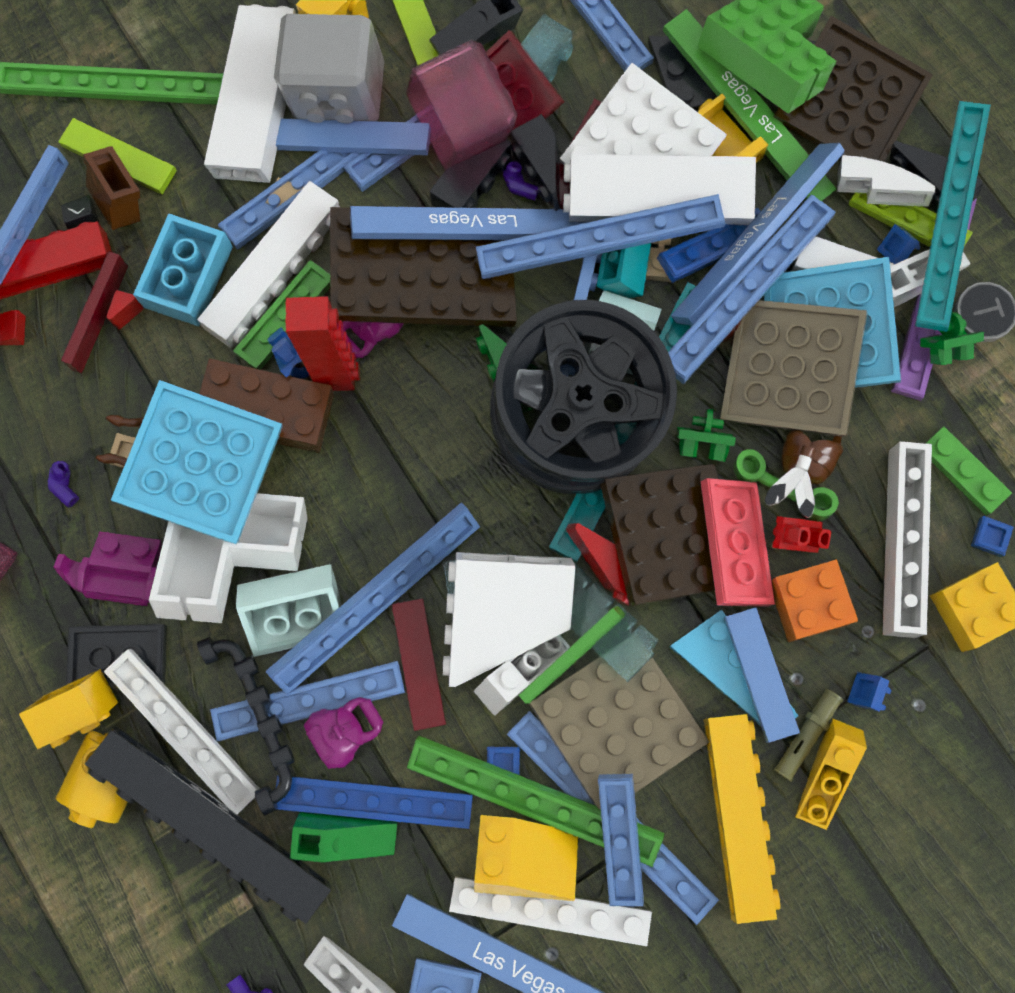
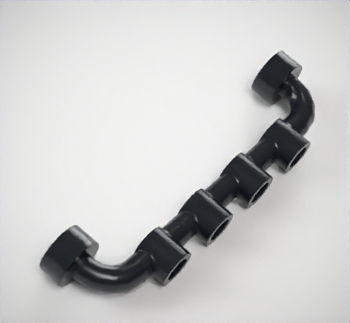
(268, 725)

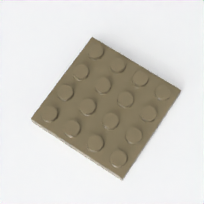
(795, 367)
(618, 724)

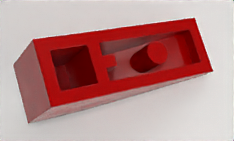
(602, 559)

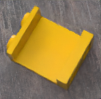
(735, 142)

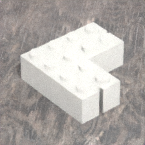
(198, 568)

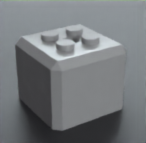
(329, 67)

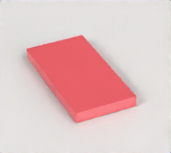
(737, 543)

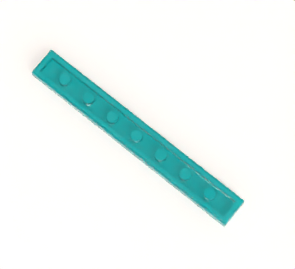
(952, 216)

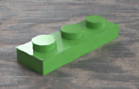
(967, 472)

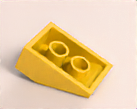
(525, 859)

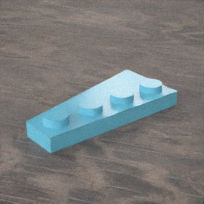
(713, 655)

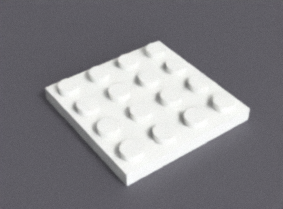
(644, 120)

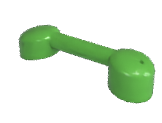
(751, 468)

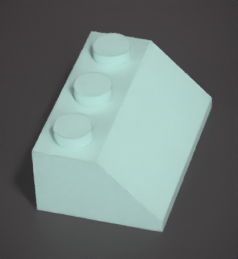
(286, 607)

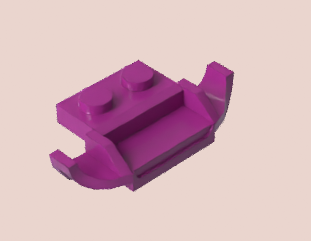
(117, 569)

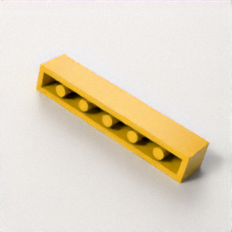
(740, 819)

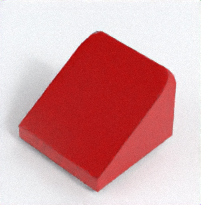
(123, 309)
(12, 328)

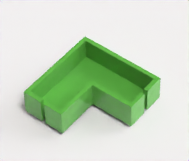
(770, 48)

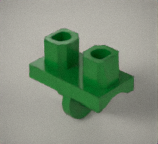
(952, 344)
(719, 442)

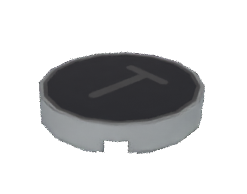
(987, 309)

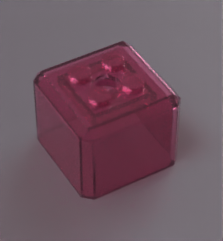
(461, 102)

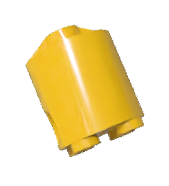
(84, 795)

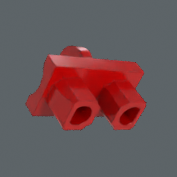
(800, 535)

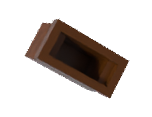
(112, 187)

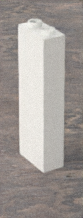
(249, 99)
(626, 184)

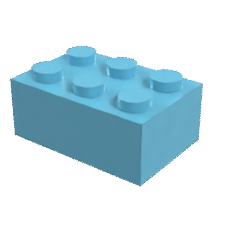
(183, 269)

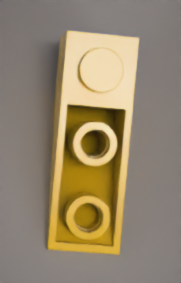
(831, 773)

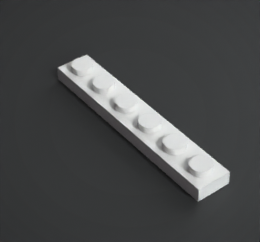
(182, 731)
(576, 917)

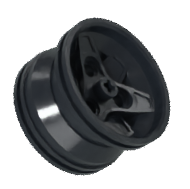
(623, 344)

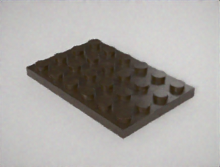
(414, 280)

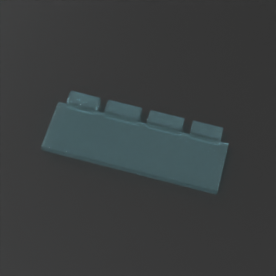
(619, 647)

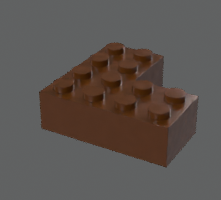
(294, 402)

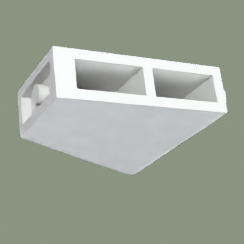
(503, 609)

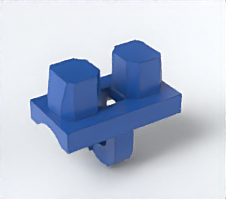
(286, 355)

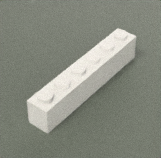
(269, 266)
(907, 540)

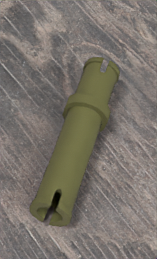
(809, 734)

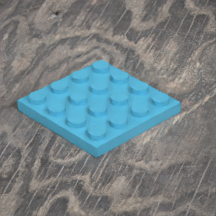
(852, 286)
(197, 462)

